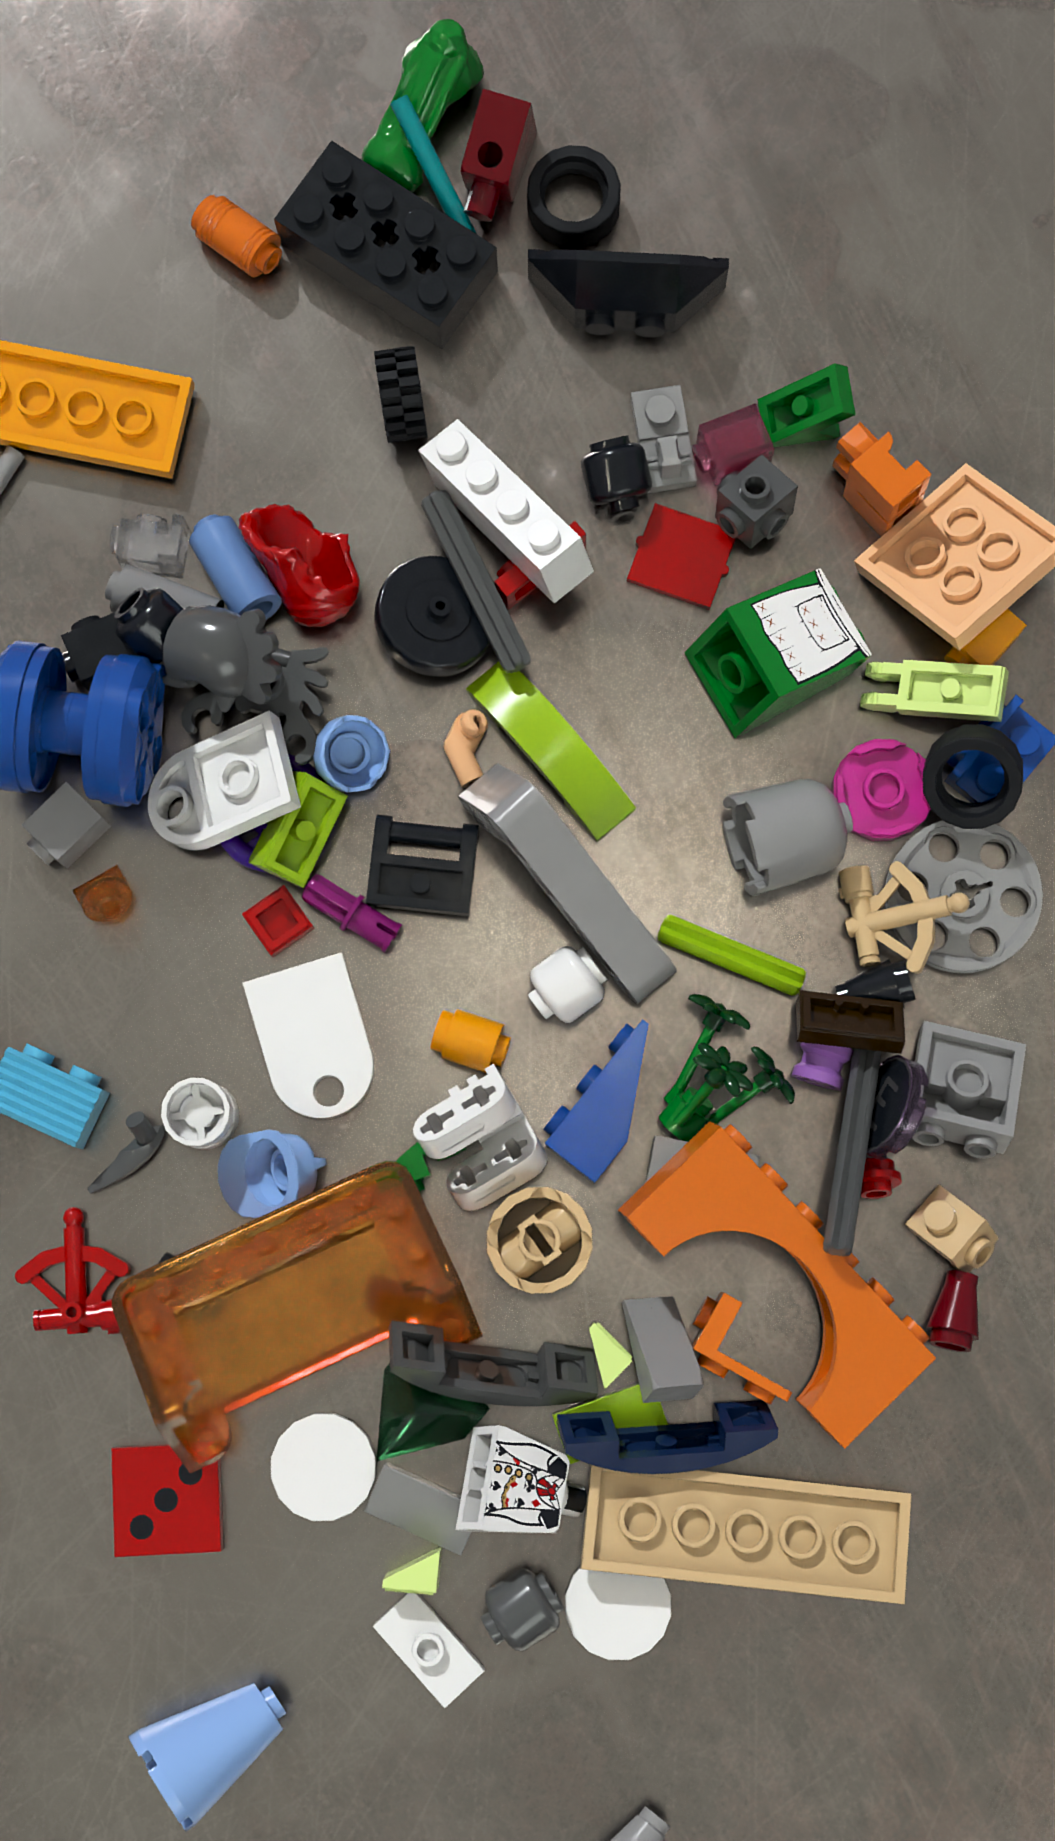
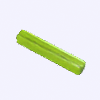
(731, 955)

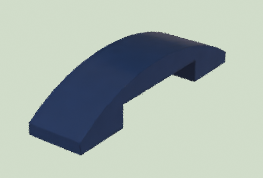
(672, 1448)

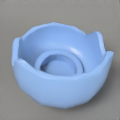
(351, 753)

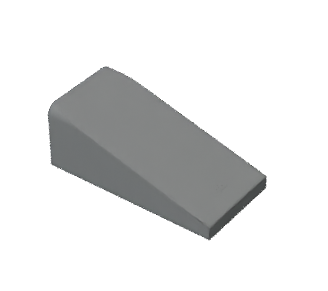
(661, 1350)

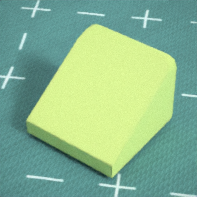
(610, 1354)
(416, 1576)

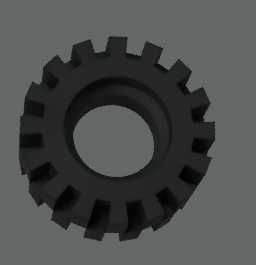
(400, 394)

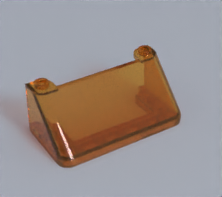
(285, 1303)

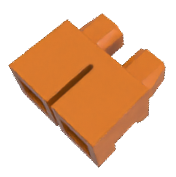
(876, 481)

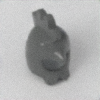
(222, 653)

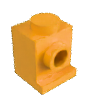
(989, 643)

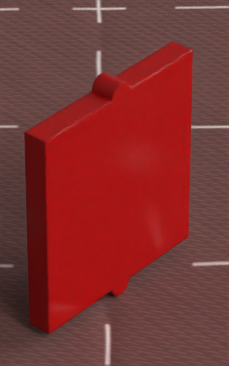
(681, 556)

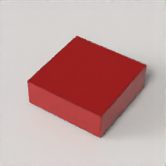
(278, 921)

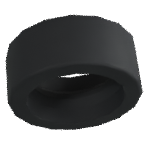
(566, 161)
(973, 814)

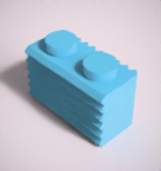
(49, 1098)

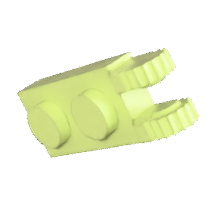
(939, 689)

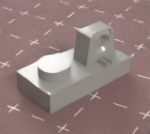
(665, 437)

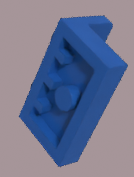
(980, 775)

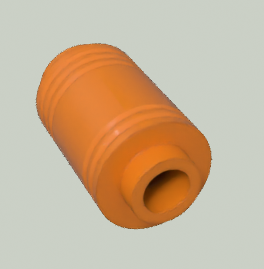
(237, 235)

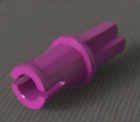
(351, 912)

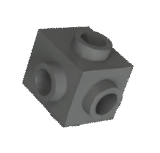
(755, 502)

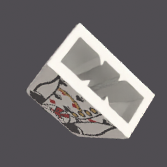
(515, 1485)

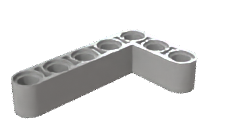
(568, 875)

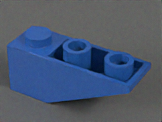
(601, 1119)

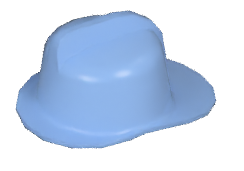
(266, 1171)

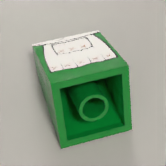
(776, 651)

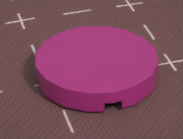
(882, 789)

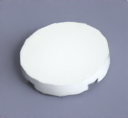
(323, 1467)
(617, 1612)

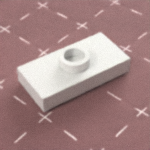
(429, 1648)

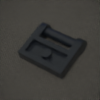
(420, 881)

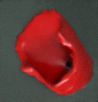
(303, 563)

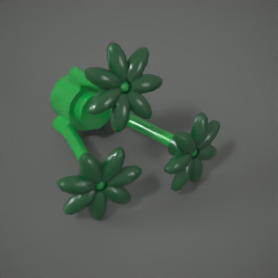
(690, 1110)

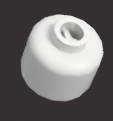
(567, 984)

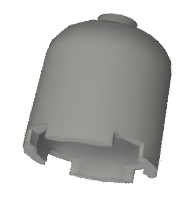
(786, 833)

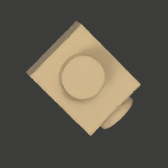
(953, 1230)

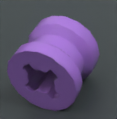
(822, 1065)

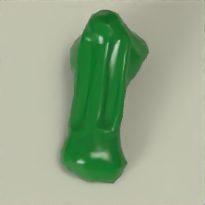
(434, 75)

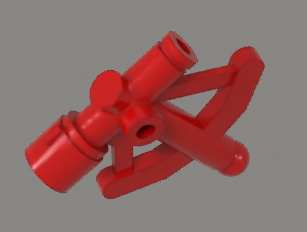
(77, 1310)

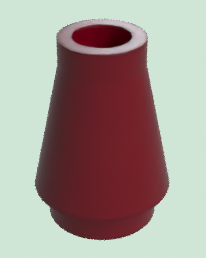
(955, 1313)

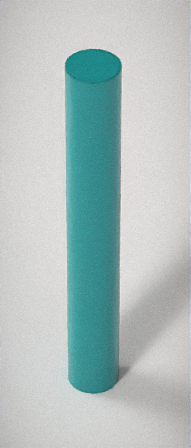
(429, 161)

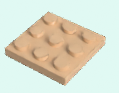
(961, 556)

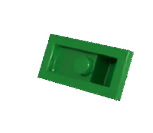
(809, 407)

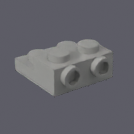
(969, 1089)

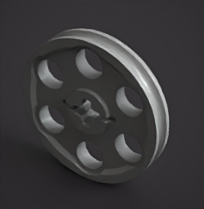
(985, 908)

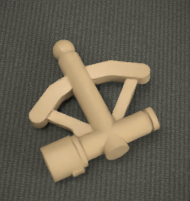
(870, 921)

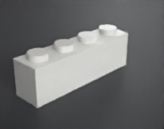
(507, 511)

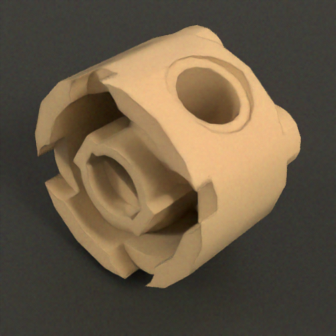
(539, 1240)

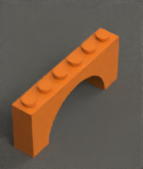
(865, 1347)

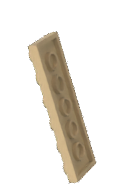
(749, 1532)

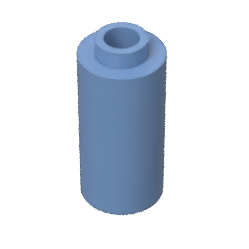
(233, 566)

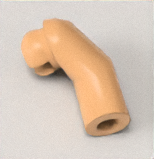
(462, 744)

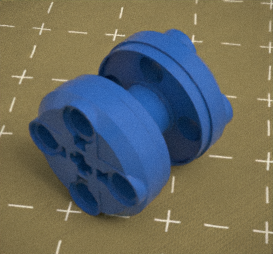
(110, 728)

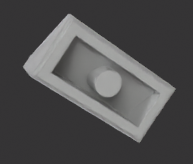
(418, 1507)

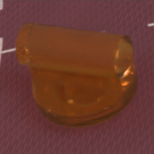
(105, 895)

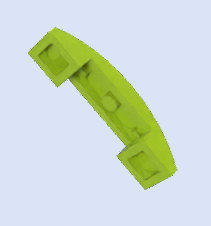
(553, 749)

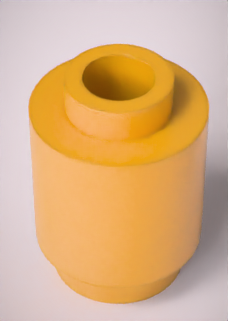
(470, 1040)

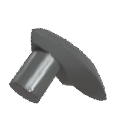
(134, 1155)

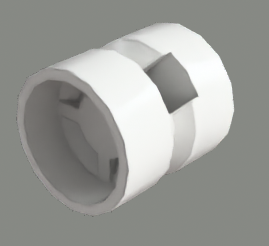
(200, 1113)

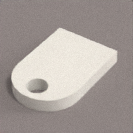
(225, 785)
(312, 1032)

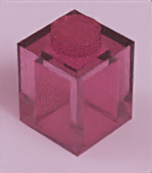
(731, 443)

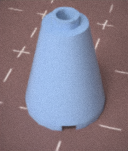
(207, 1748)

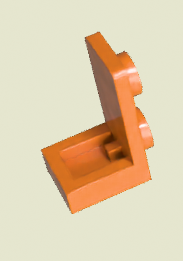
(714, 1321)

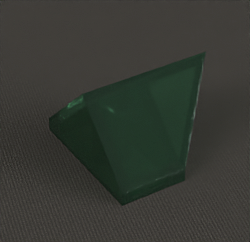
(420, 1418)

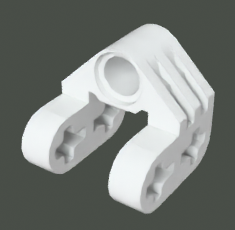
(492, 1116)

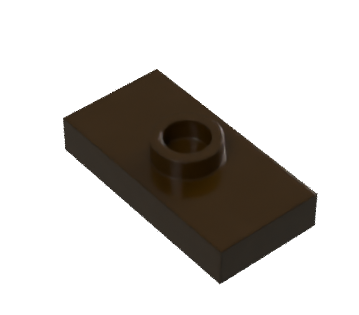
(850, 1022)

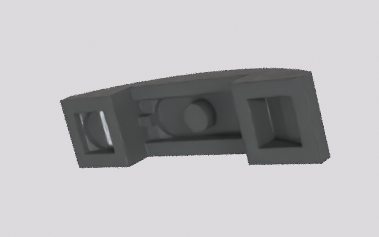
(488, 1374)

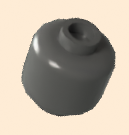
(522, 1610)

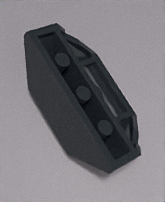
(626, 288)

